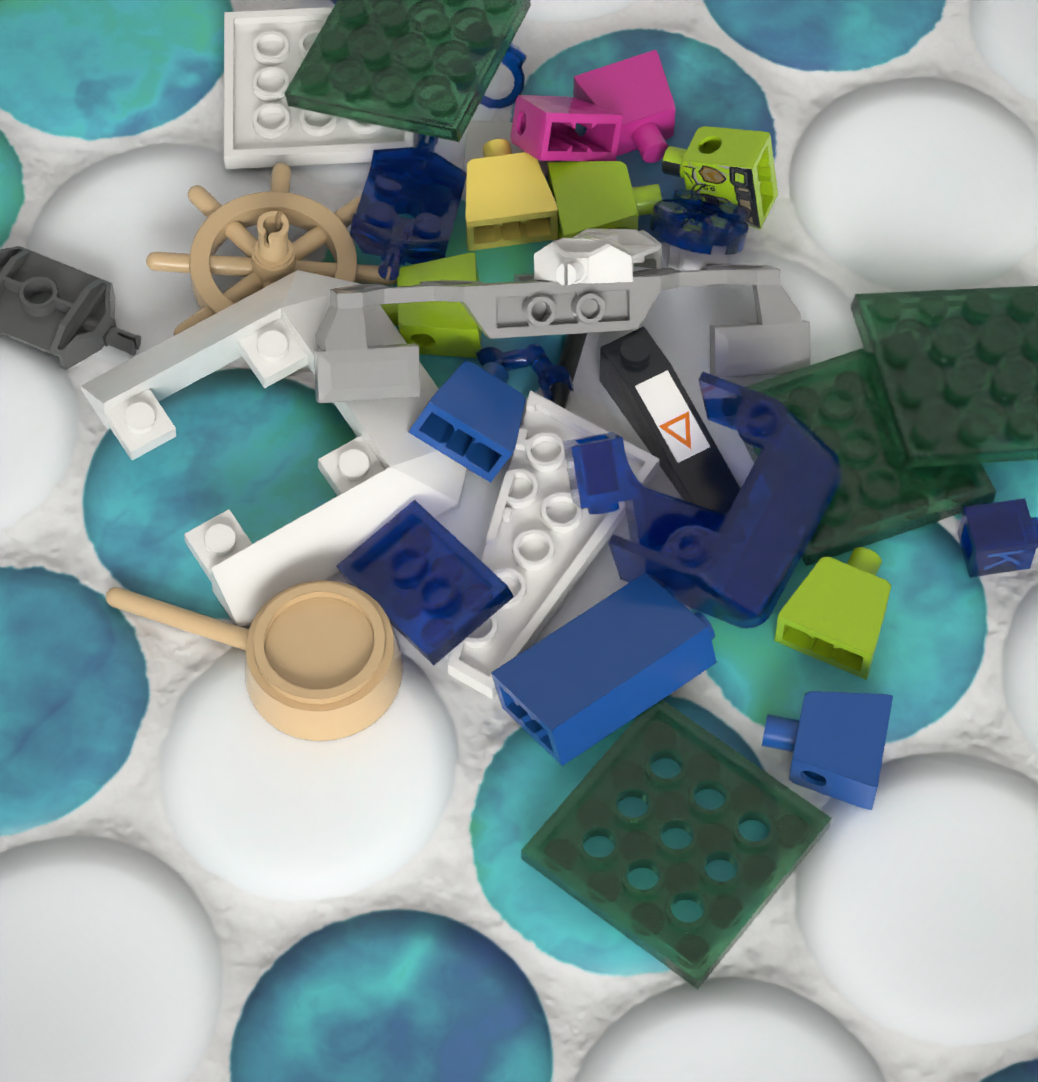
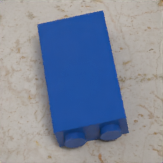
(605, 667)

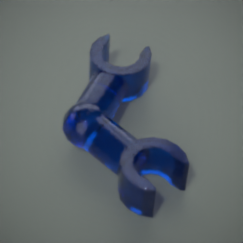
(533, 356)

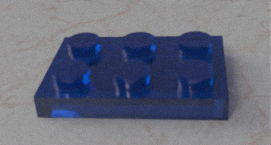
(425, 581)

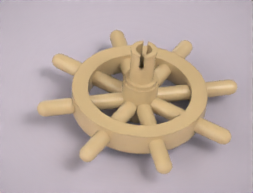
(271, 254)

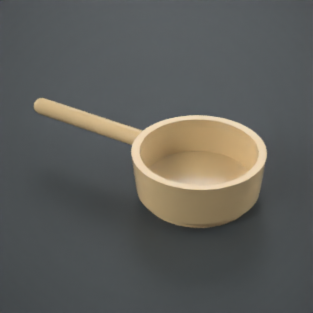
(314, 655)

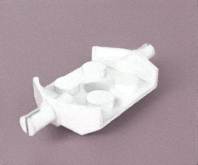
(597, 256)

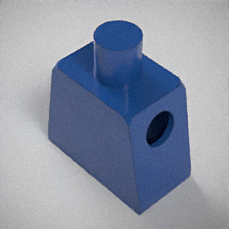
(473, 418)
(835, 743)

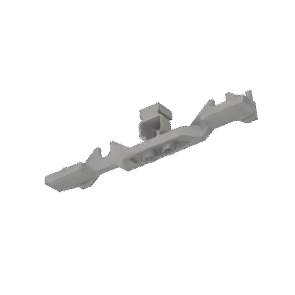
(530, 307)

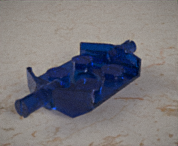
(411, 184)

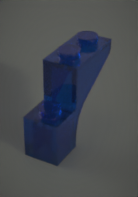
(603, 477)

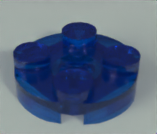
(699, 224)

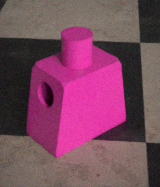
(641, 95)
(548, 123)

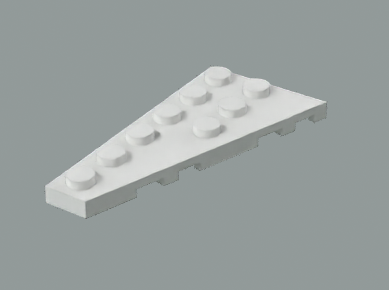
(538, 539)

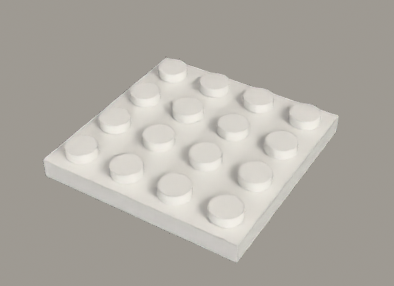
(259, 126)

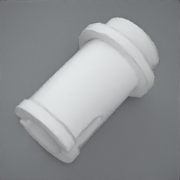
(686, 260)

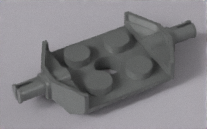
(75, 318)

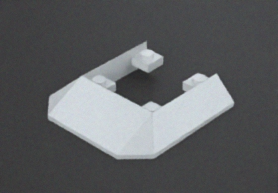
(370, 474)

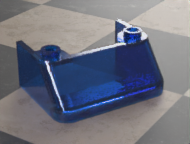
(753, 554)

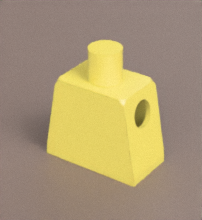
(507, 199)

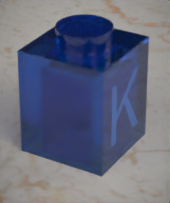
(998, 537)

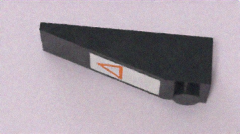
(666, 420)

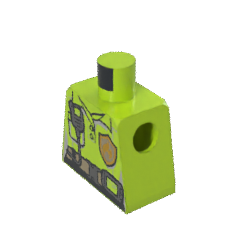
(728, 169)

